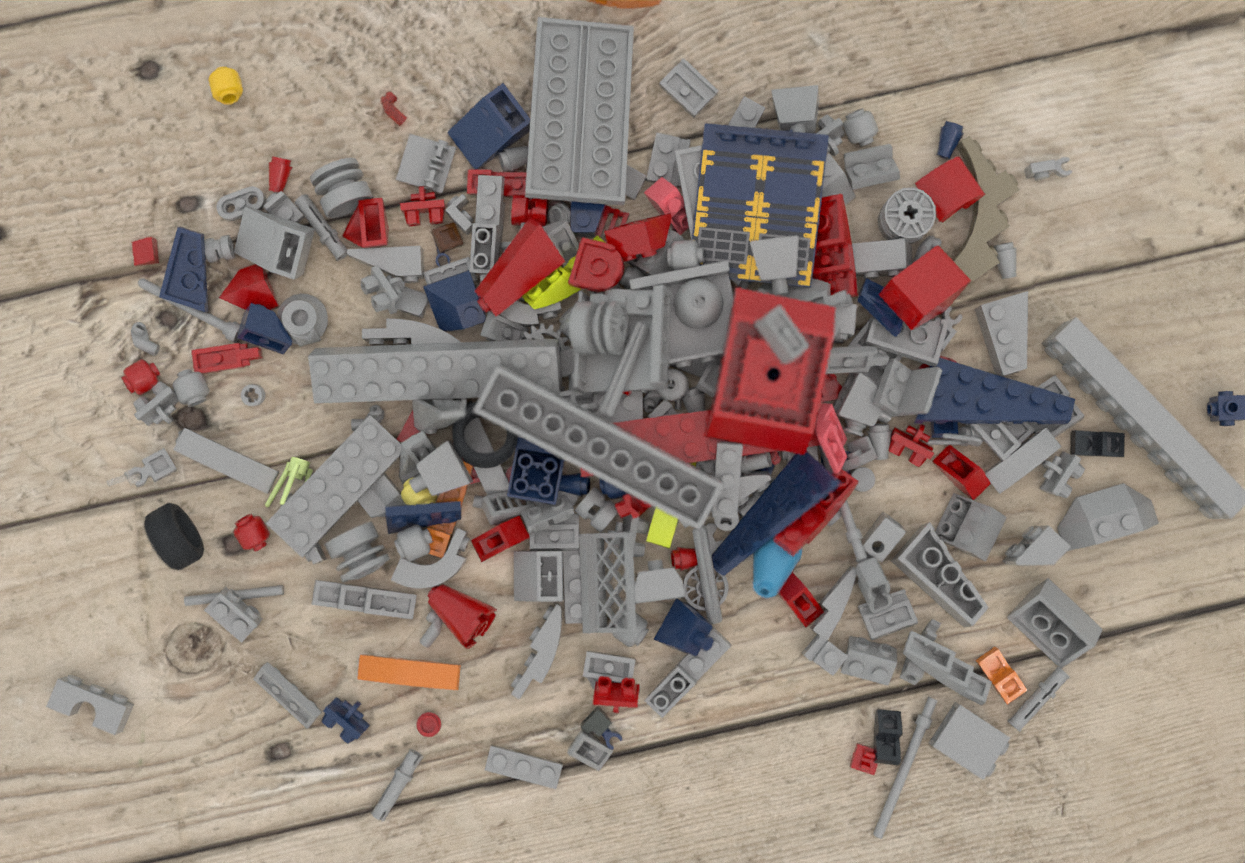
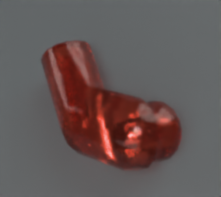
(391, 111)

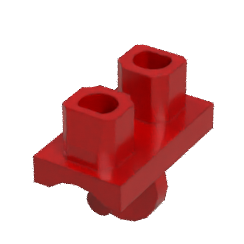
(413, 209)
(921, 450)
(631, 505)
(616, 694)

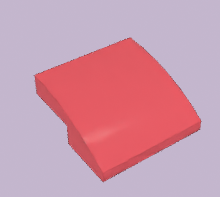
(831, 436)

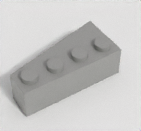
(940, 576)

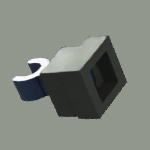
(599, 724)

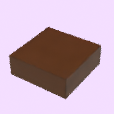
(447, 237)

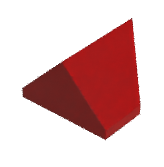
(368, 224)
(249, 287)

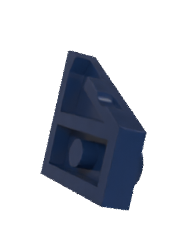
(878, 308)

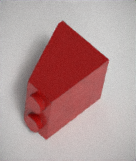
(925, 288)

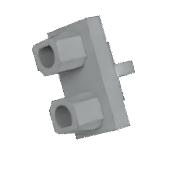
(834, 130)
(387, 290)
(159, 407)
(1059, 472)
(635, 526)

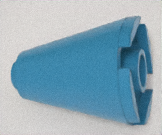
(772, 568)

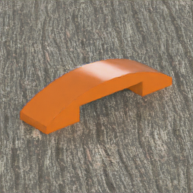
(442, 533)

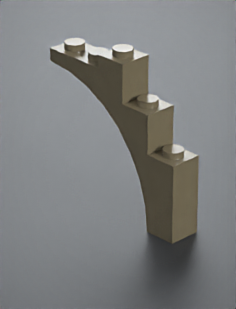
(987, 221)

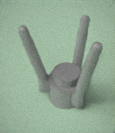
(966, 437)

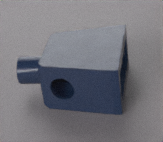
(685, 629)

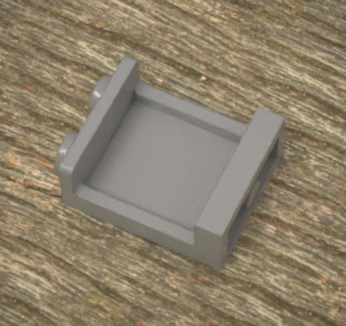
(970, 741)

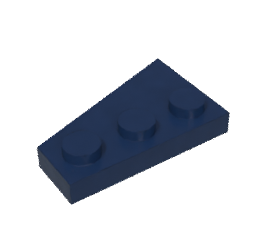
(424, 515)

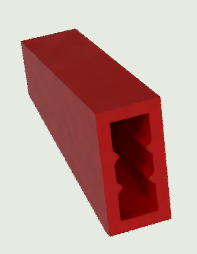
(519, 268)

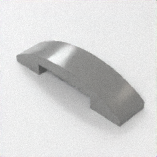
(493, 478)

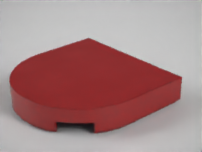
(596, 266)

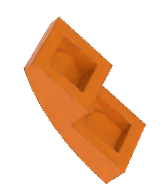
(1002, 676)

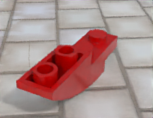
(813, 521)

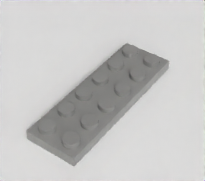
(335, 486)

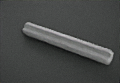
(623, 369)
(707, 575)

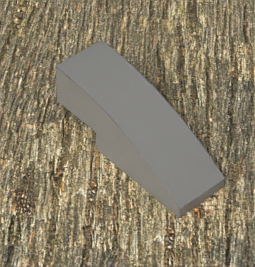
(1022, 460)

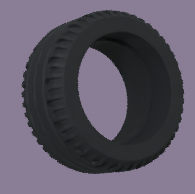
(474, 458)
(173, 536)

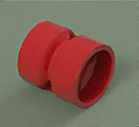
(526, 208)

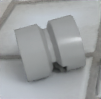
(603, 516)

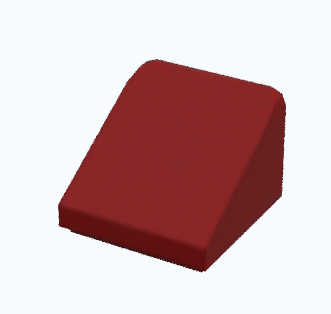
(145, 251)

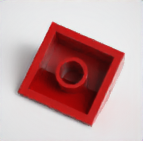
(640, 236)

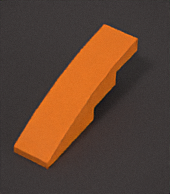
(409, 672)

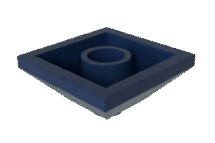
(455, 302)

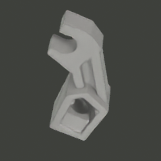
(910, 671)

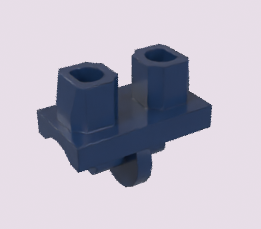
(347, 717)

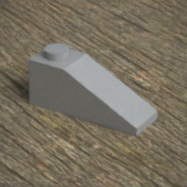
(400, 262)

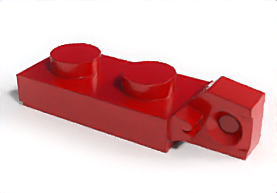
(224, 357)

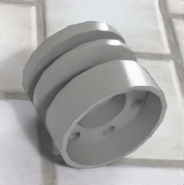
(340, 187)
(897, 226)
(599, 327)
(357, 552)

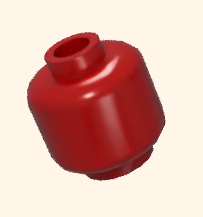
(140, 377)
(251, 532)

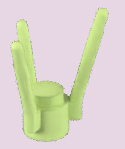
(295, 470)

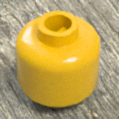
(225, 85)

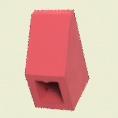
(667, 200)

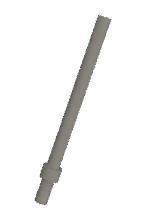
(853, 534)
(923, 722)

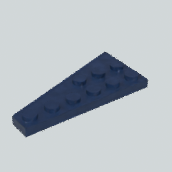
(987, 398)
(789, 496)

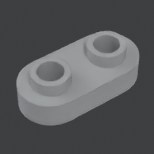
(240, 200)

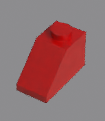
(962, 472)
(500, 538)
(800, 600)

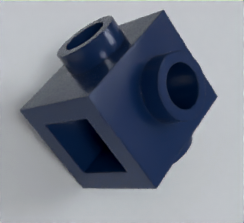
(1226, 408)

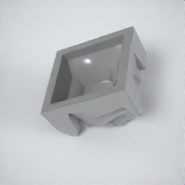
(658, 584)

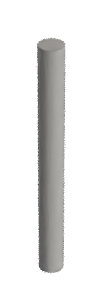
(245, 594)

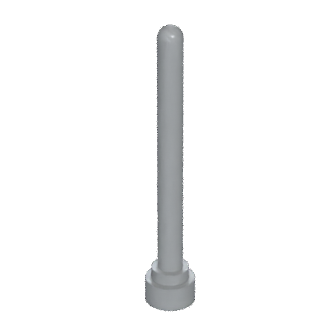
(229, 329)

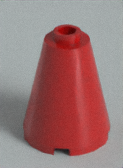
(461, 613)

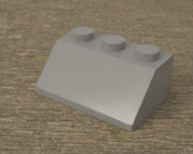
(1055, 623)

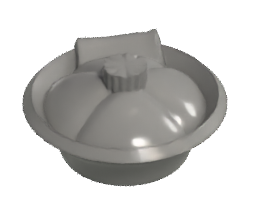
(303, 318)

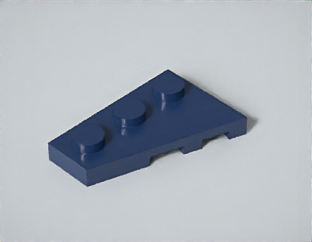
(186, 271)

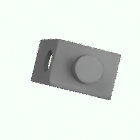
(796, 108)
(776, 260)
(857, 400)
(441, 471)
(884, 530)

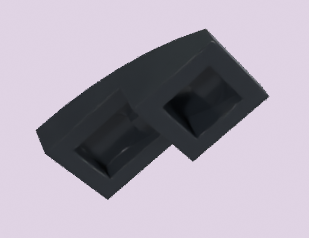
(1097, 444)
(887, 737)

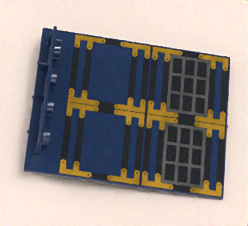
(758, 189)

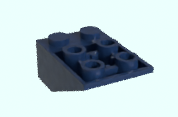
(490, 127)
(535, 473)

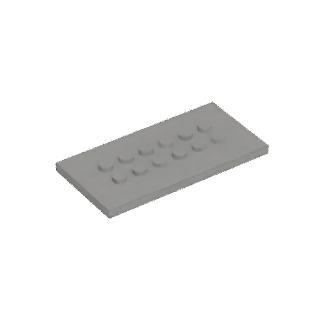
(580, 112)

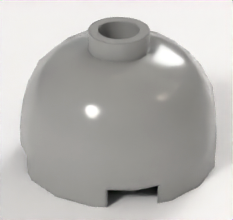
(703, 313)

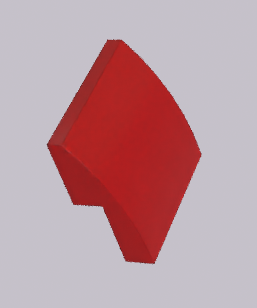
(950, 188)

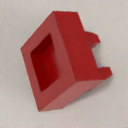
(864, 759)

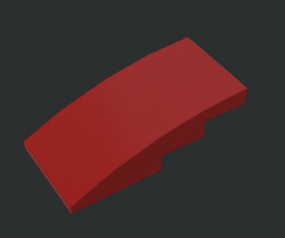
(834, 248)

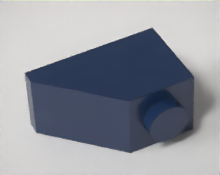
(264, 329)

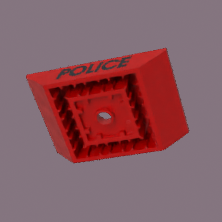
(763, 411)

